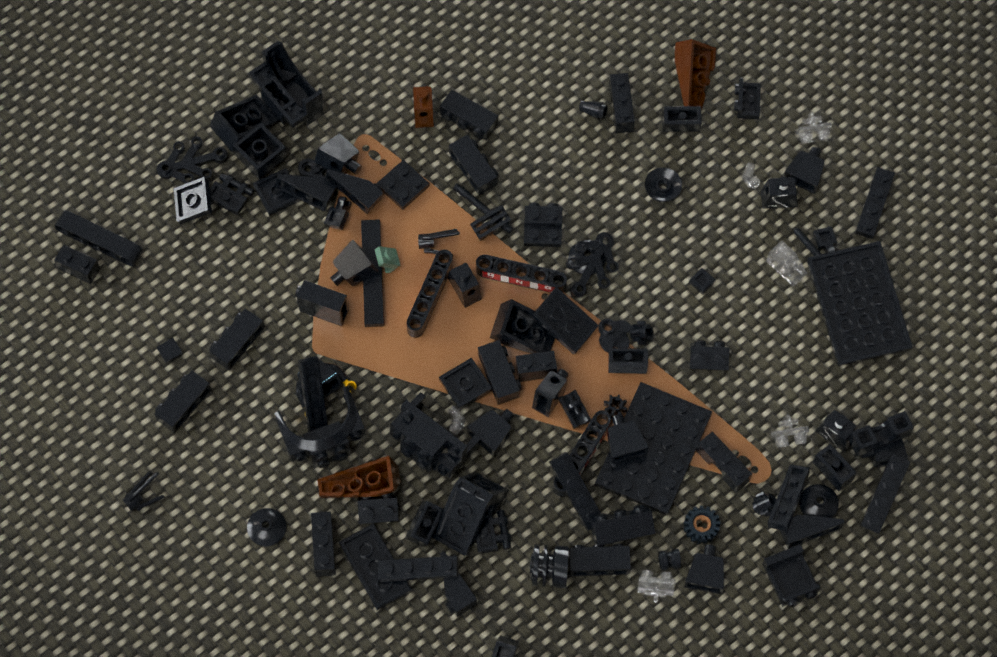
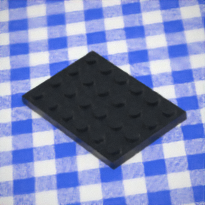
(859, 303)
(672, 434)

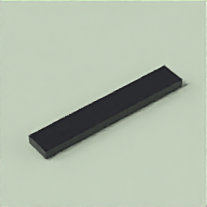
(373, 285)

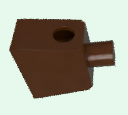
(423, 103)

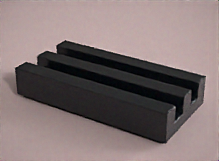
(487, 216)

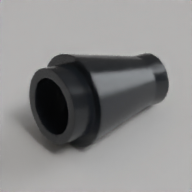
(594, 109)

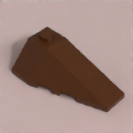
(693, 67)
(362, 481)

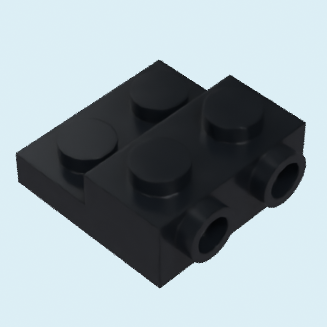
(543, 225)

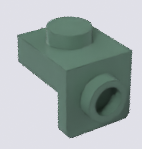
(387, 258)

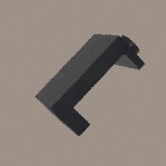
(790, 576)

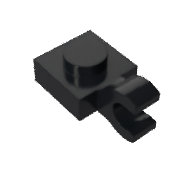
(337, 216)
(825, 239)

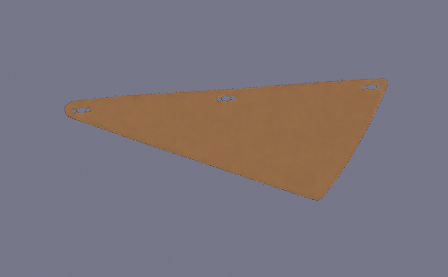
(458, 331)

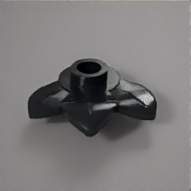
(616, 336)

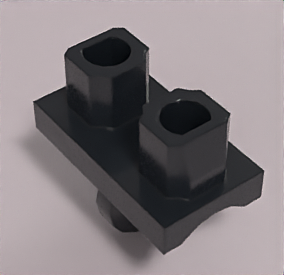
(574, 409)

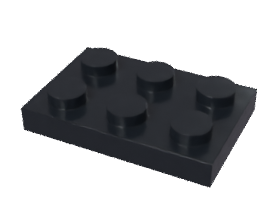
(564, 320)

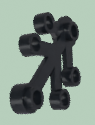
(188, 162)
(593, 262)

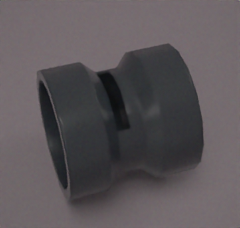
(674, 559)

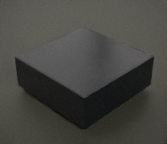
(702, 281)
(169, 351)

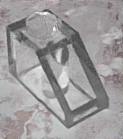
(786, 263)

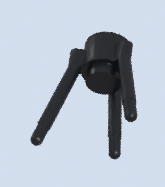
(427, 241)
(133, 499)

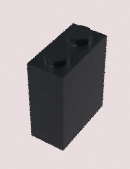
(322, 302)

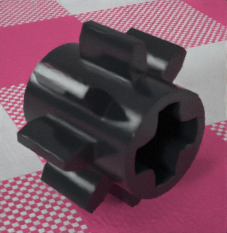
(641, 332)
(617, 401)
(764, 504)

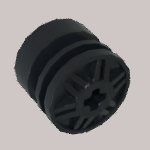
(549, 566)

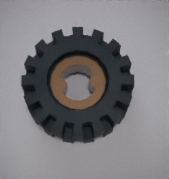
(700, 534)

